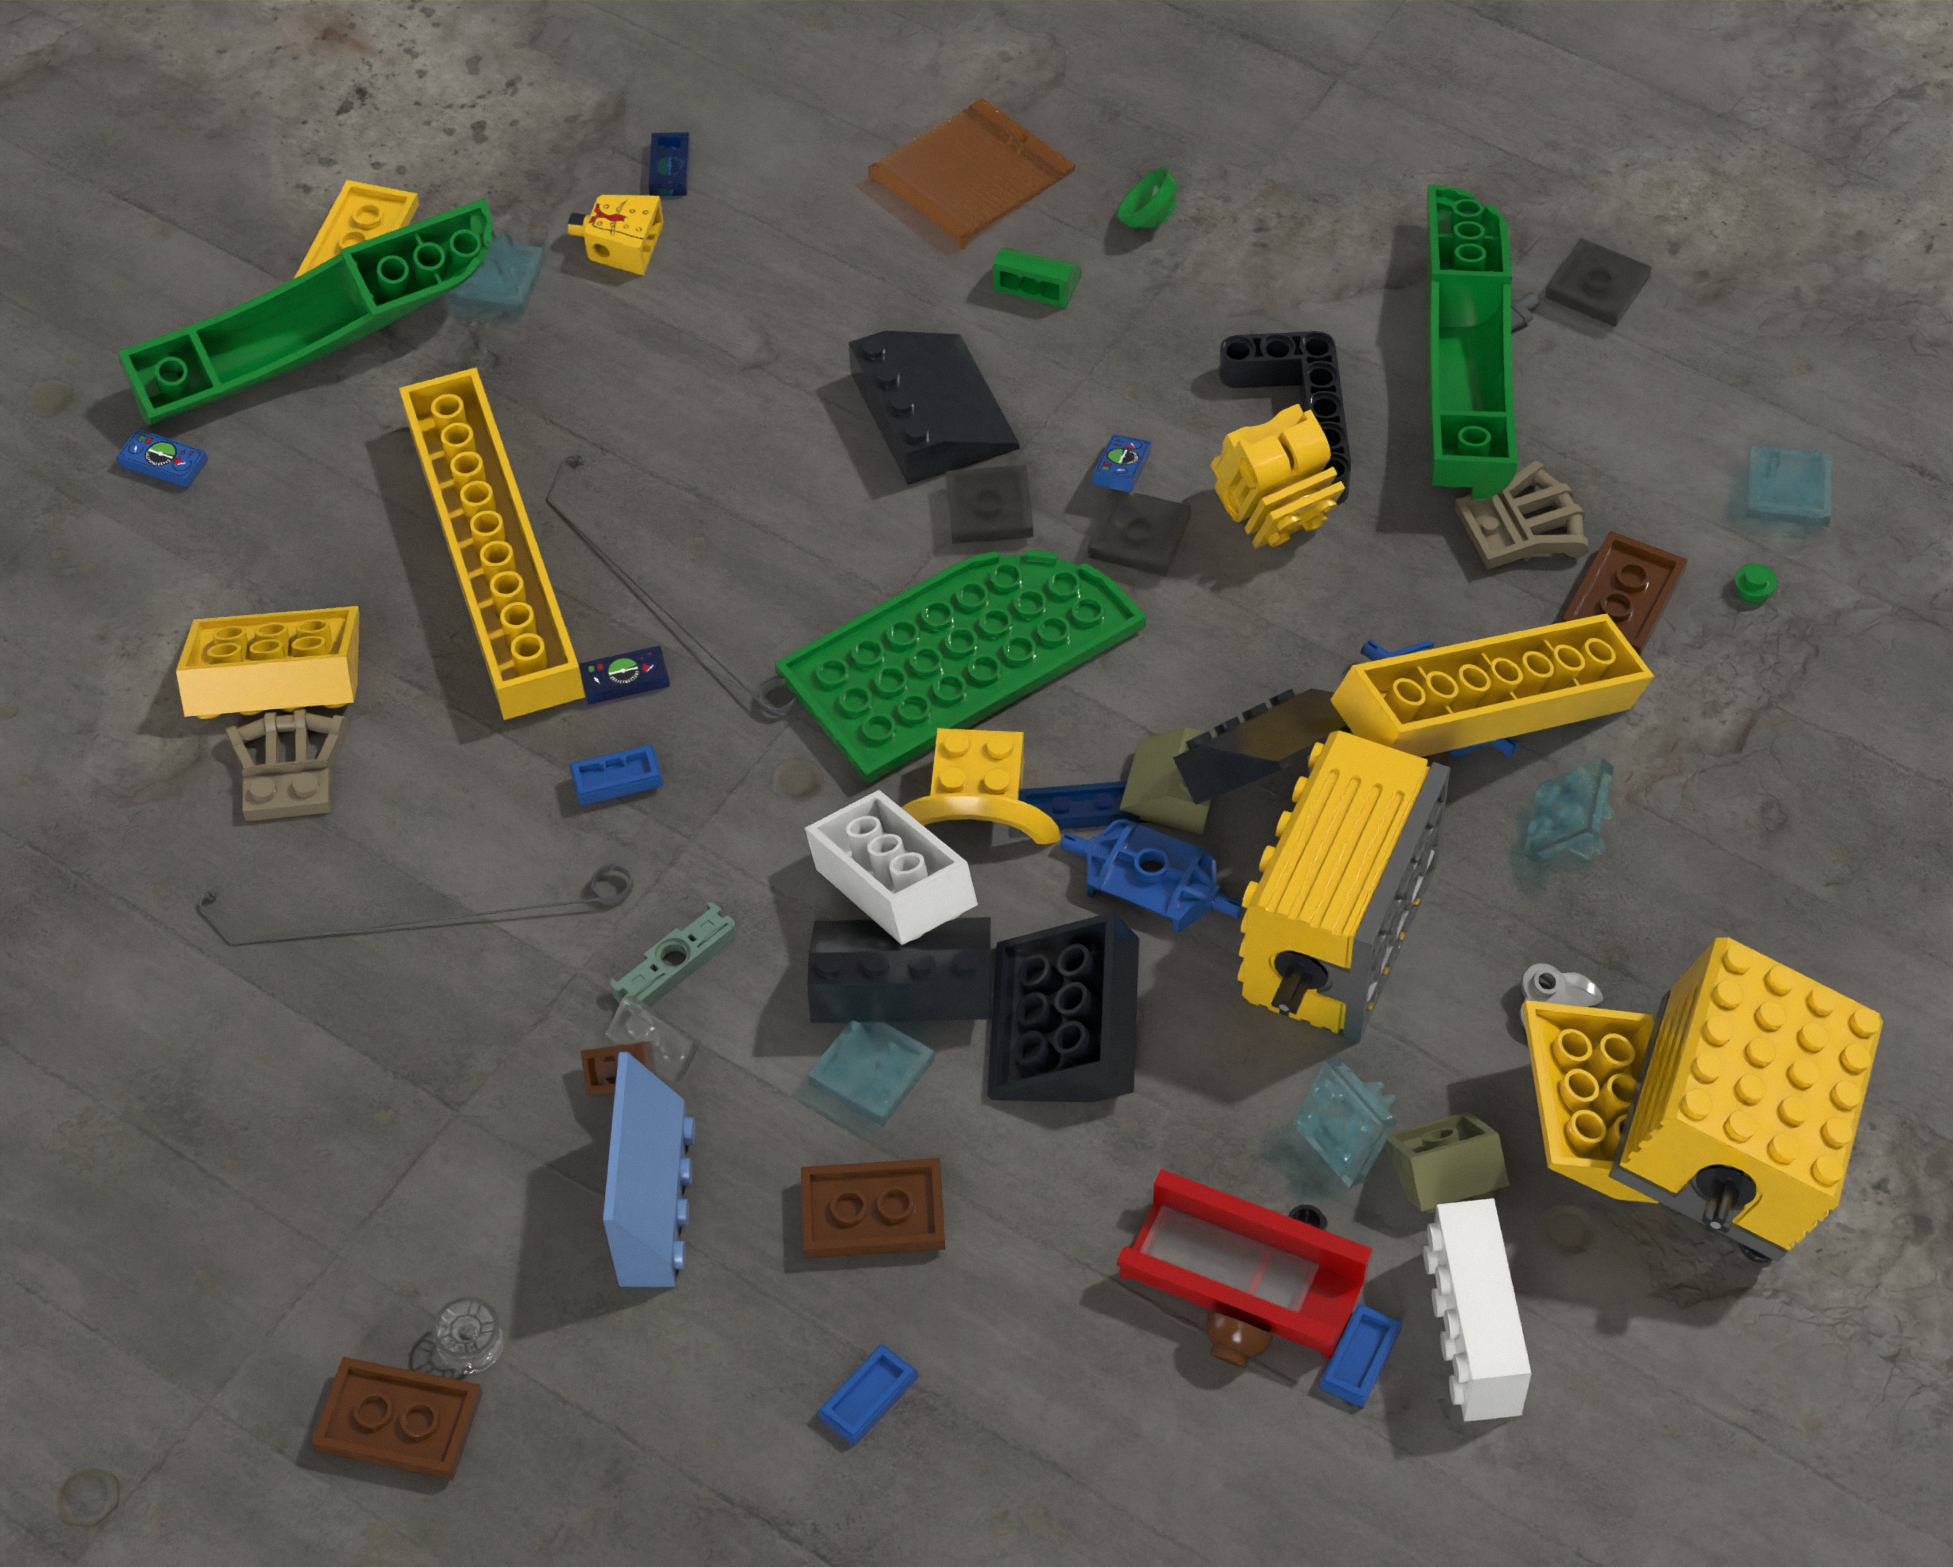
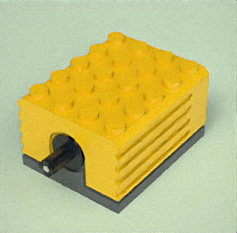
(1342, 883)
(1748, 1098)

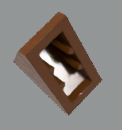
(602, 1062)

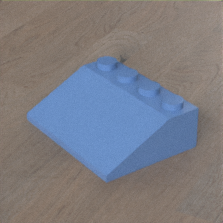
(647, 1178)

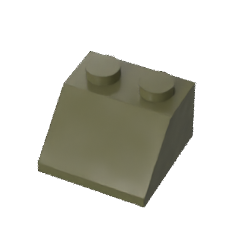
(1157, 788)
(1448, 1161)

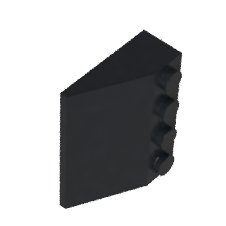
(929, 401)
(1260, 744)
(871, 977)
(1065, 1013)

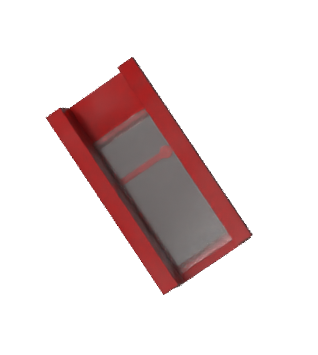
(1248, 1263)

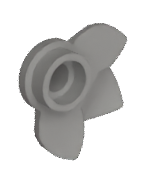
(1565, 989)

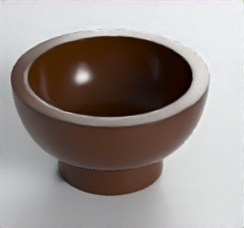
(1234, 1339)

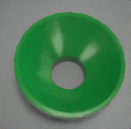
(1149, 200)

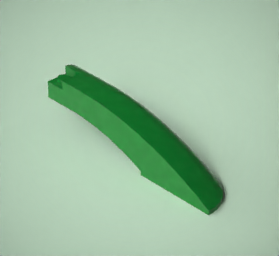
(309, 315)
(1468, 345)

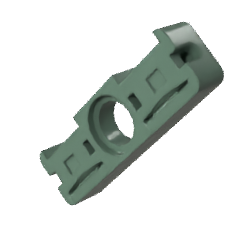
(697, 941)

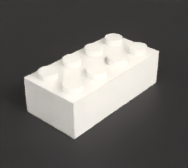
(891, 867)
(1477, 1310)

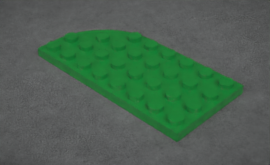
(954, 652)

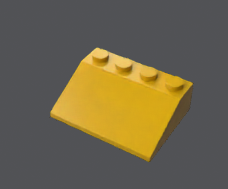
(270, 662)
(1584, 1085)

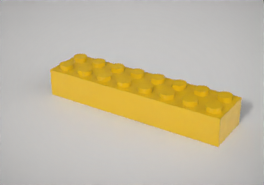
(1493, 687)

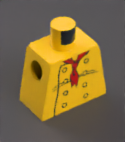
(620, 230)

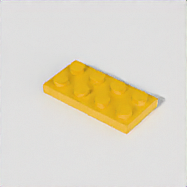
(357, 216)

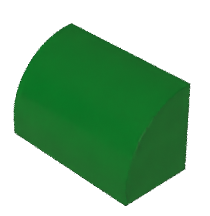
(1035, 277)

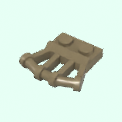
(1503, 533)
(291, 786)

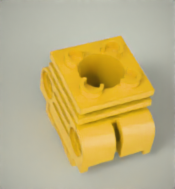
(1277, 476)

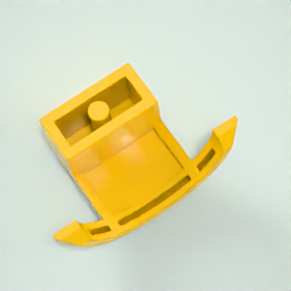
(980, 779)

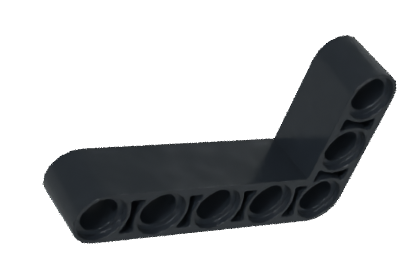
(1293, 360)

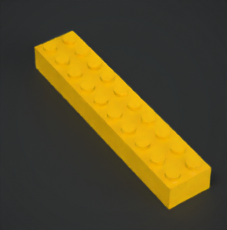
(492, 544)

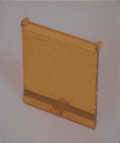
(971, 170)

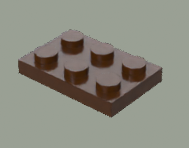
(1630, 585)
(872, 1208)
(397, 1418)

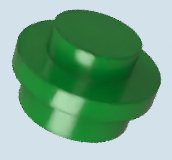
(1755, 583)

